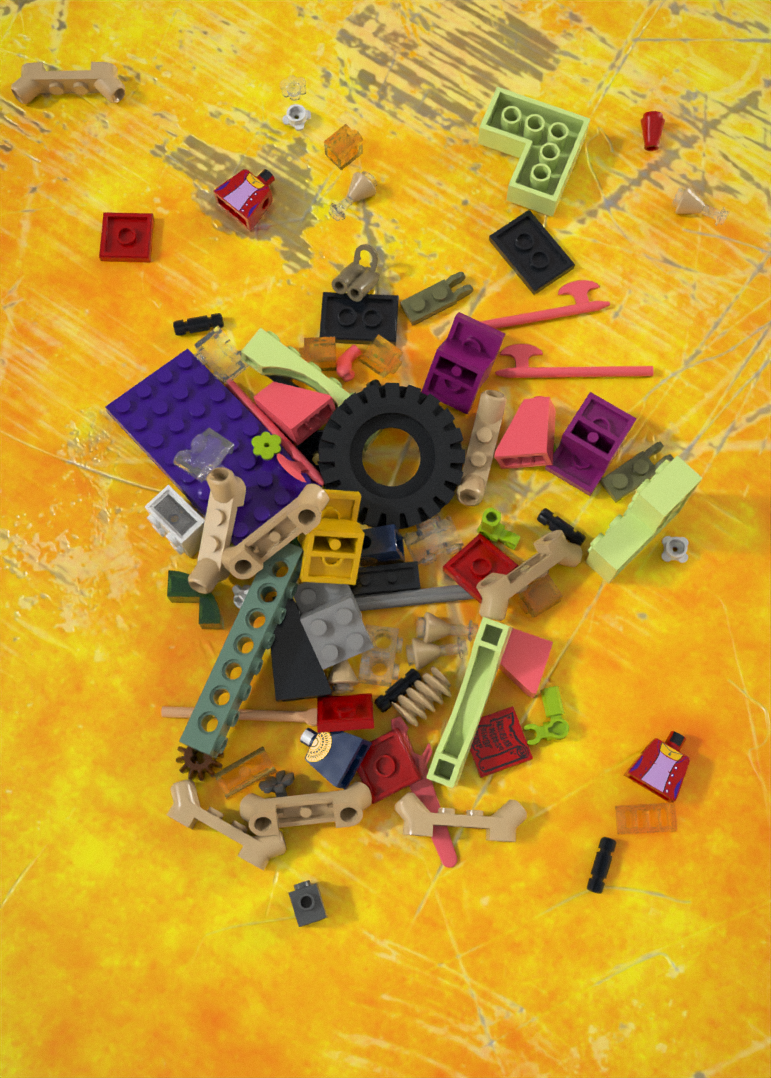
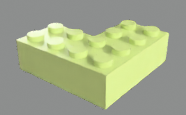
(542, 138)
(646, 516)

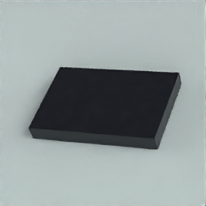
(531, 252)
(360, 320)

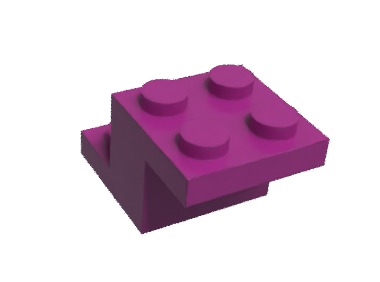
(463, 362)
(590, 443)

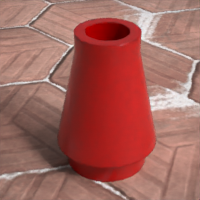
(652, 127)

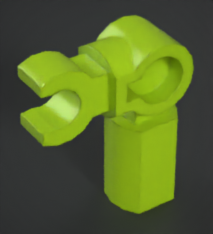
(495, 531)
(556, 728)

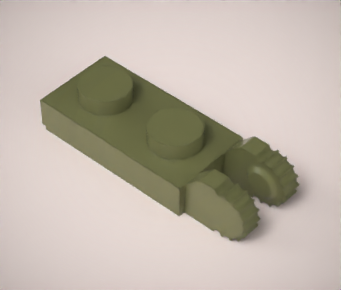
(435, 299)
(633, 473)

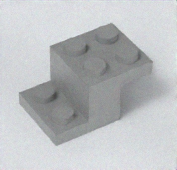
(332, 621)

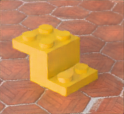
(336, 543)

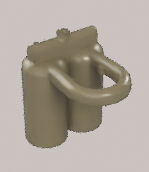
(356, 278)

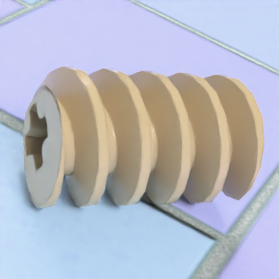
(423, 697)

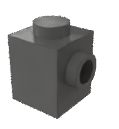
(307, 903)

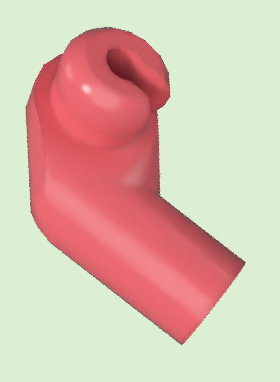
(344, 363)

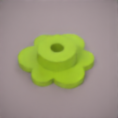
(266, 445)

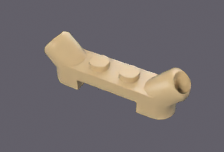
(100, 79)
(481, 447)
(225, 496)
(297, 517)
(498, 588)
(341, 806)
(187, 811)
(499, 827)

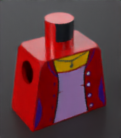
(246, 196)
(661, 767)

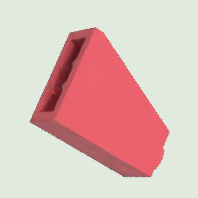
(295, 409)
(529, 436)
(525, 660)

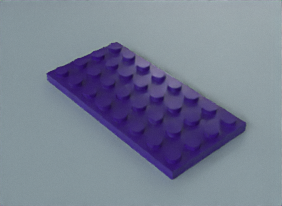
(185, 401)

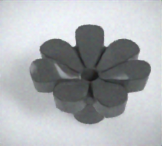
(277, 784)

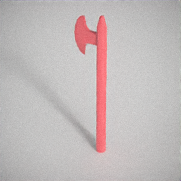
(577, 289)
(522, 353)
(301, 463)

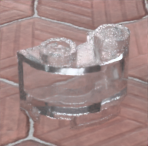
(220, 356)
(206, 454)
(432, 539)

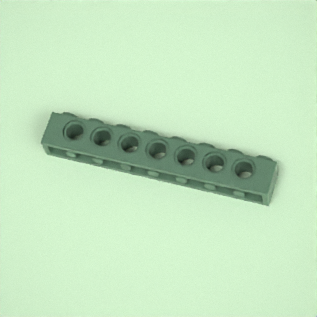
(231, 655)

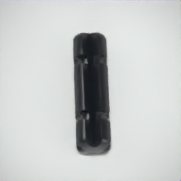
(198, 324)
(556, 523)
(399, 688)
(601, 865)

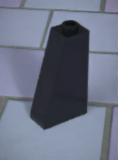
(294, 662)

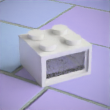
(176, 521)

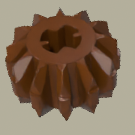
(198, 768)

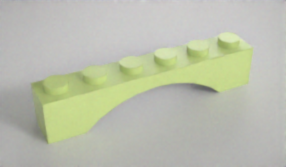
(271, 357)
(470, 703)

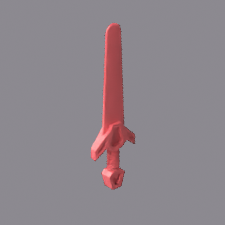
(426, 793)

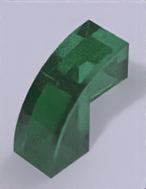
(180, 592)

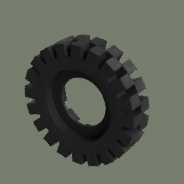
(417, 415)

